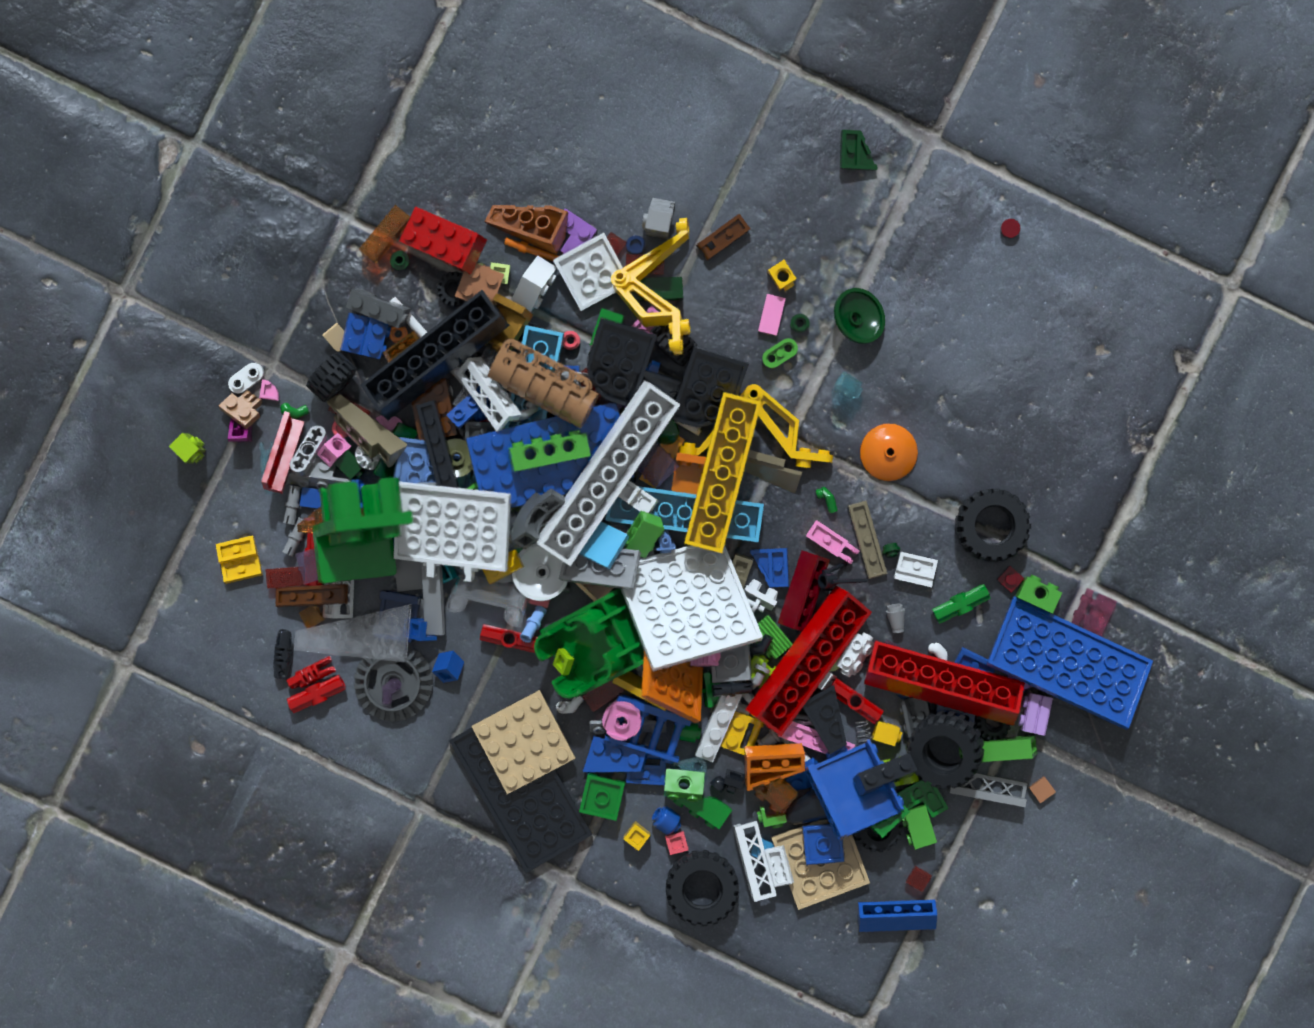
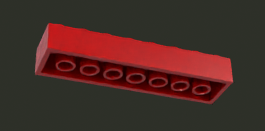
(808, 660)
(944, 683)

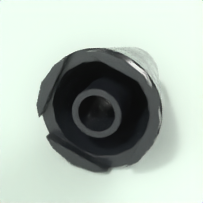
(805, 810)

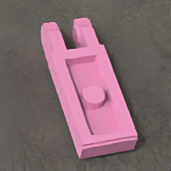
(830, 541)

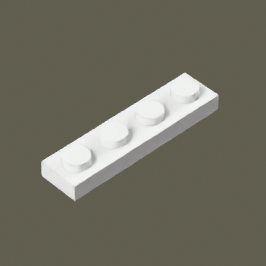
(717, 727)

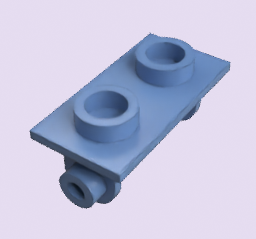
(664, 543)

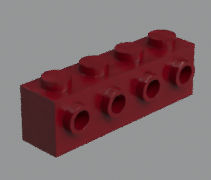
(802, 591)

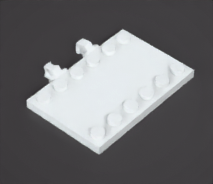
(454, 528)

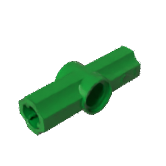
(961, 603)

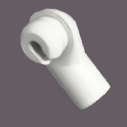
(938, 651)
(569, 706)

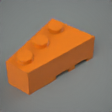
(772, 762)

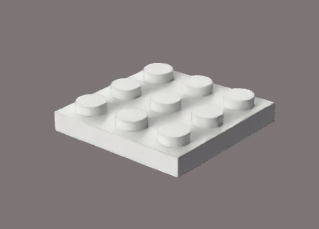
(589, 270)

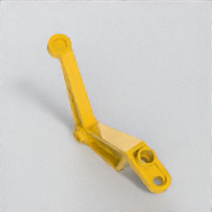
(629, 278)
(803, 456)

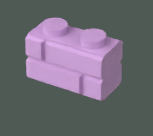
(1035, 713)

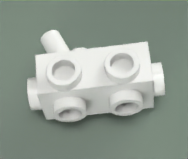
(855, 654)

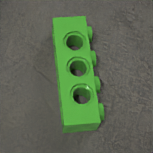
(579, 450)

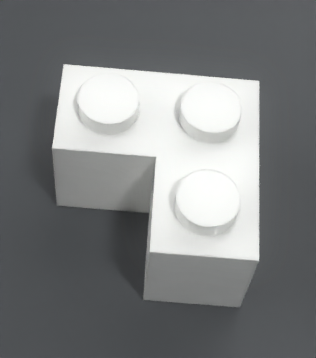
(534, 284)

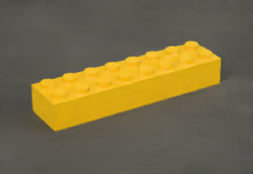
(722, 472)

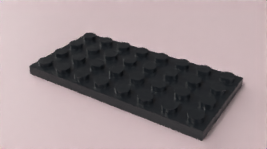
(535, 818)

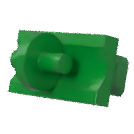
(709, 700)

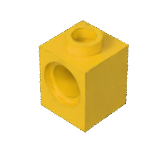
(782, 267)
(886, 733)

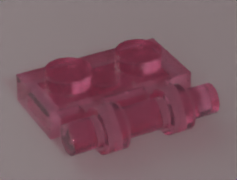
(1098, 615)

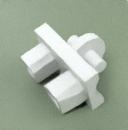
(759, 600)

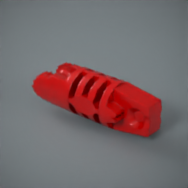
(311, 674)

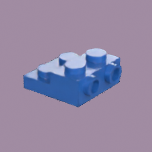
(365, 336)

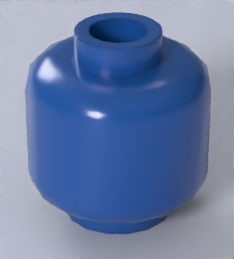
(666, 820)

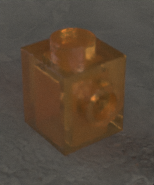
(779, 793)

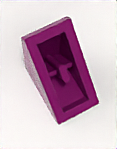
(238, 433)

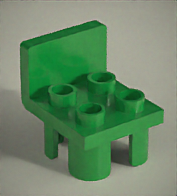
(354, 544)
(599, 640)

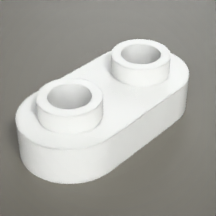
(246, 378)

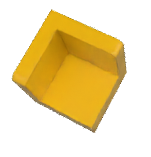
(636, 835)

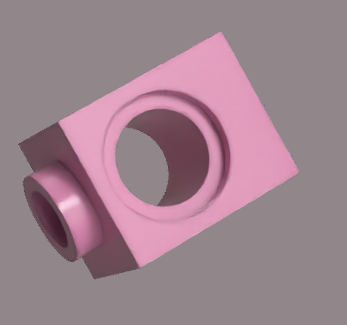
(333, 449)

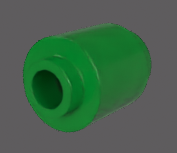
(690, 733)

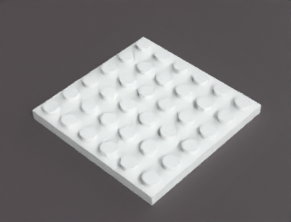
(689, 606)

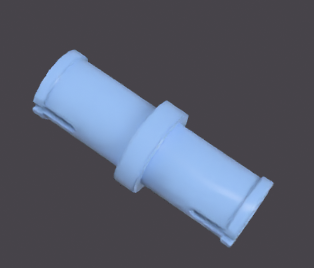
(533, 623)

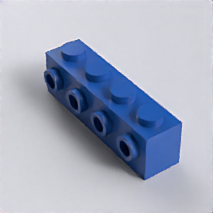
(897, 915)

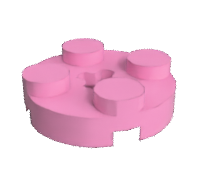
(619, 710)

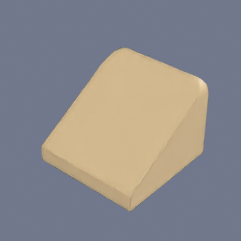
(334, 336)

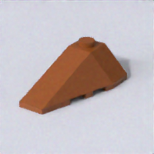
(538, 226)

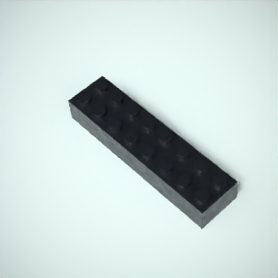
(434, 355)

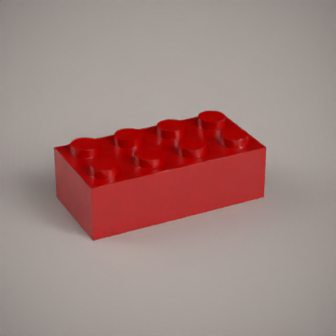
(443, 240)

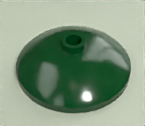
(866, 313)

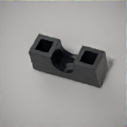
(882, 774)

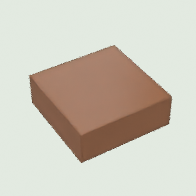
(1042, 789)

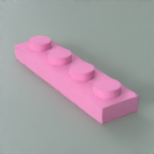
(808, 737)

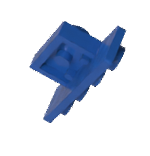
(468, 409)

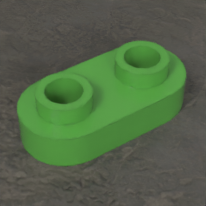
(779, 353)

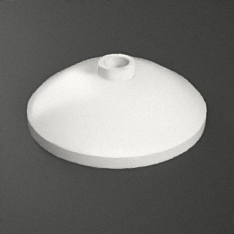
(530, 582)

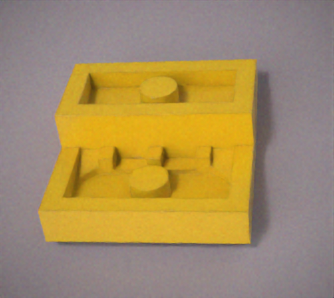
(239, 559)

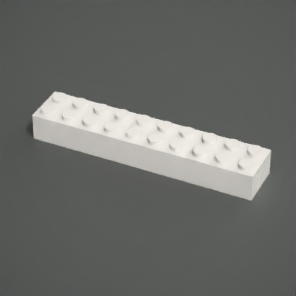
(607, 473)

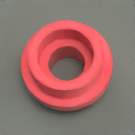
(576, 340)

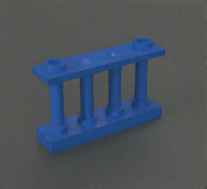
(645, 709)

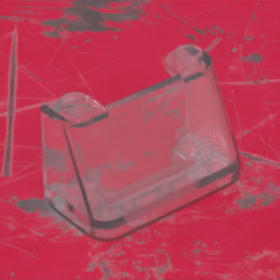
(495, 594)

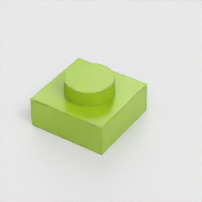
(563, 661)

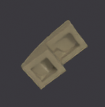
(742, 567)

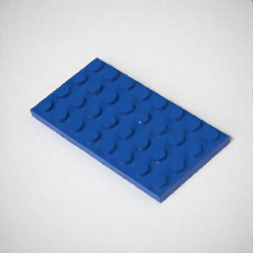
(493, 466)
(1070, 663)

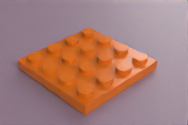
(674, 688)

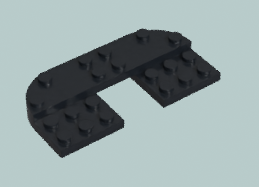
(619, 368)

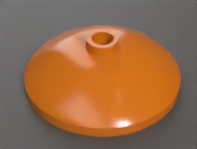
(875, 457)

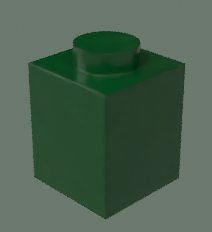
(349, 466)

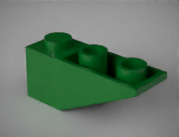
(709, 808)

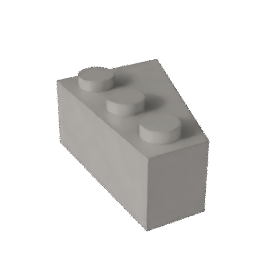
(659, 218)

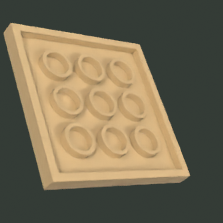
(523, 742)
(820, 881)

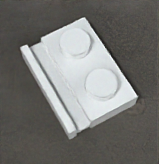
(915, 569)

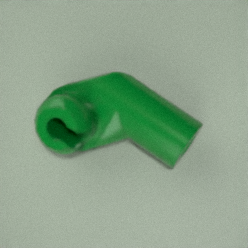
(295, 413)
(829, 498)

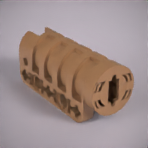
(542, 385)

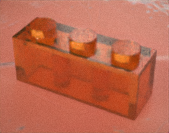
(385, 234)

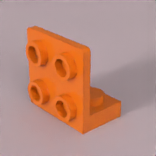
(688, 474)

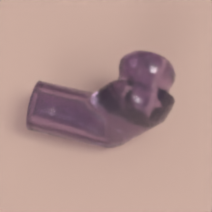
(388, 689)

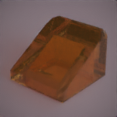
(311, 616)

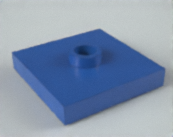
(822, 845)

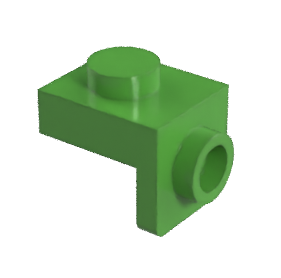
(773, 820)

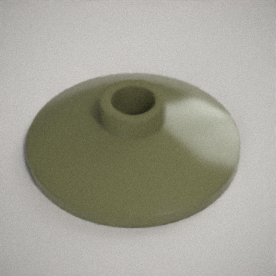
(459, 447)

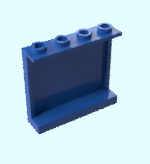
(840, 798)

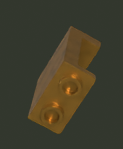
(515, 315)

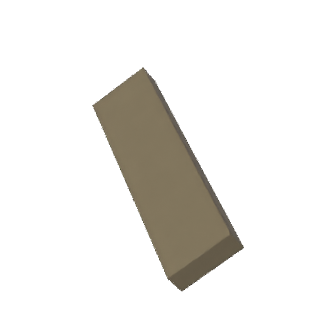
(867, 539)

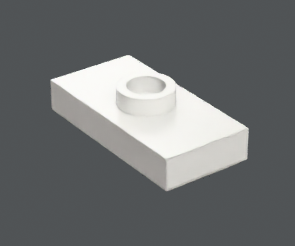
(779, 866)

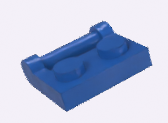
(651, 773)

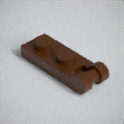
(723, 236)

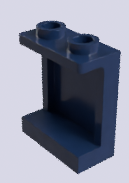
(395, 599)

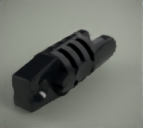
(282, 654)

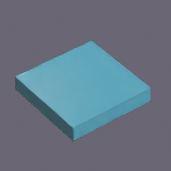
(604, 545)

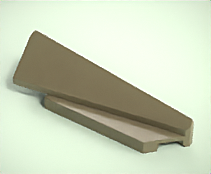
(366, 432)
(772, 470)

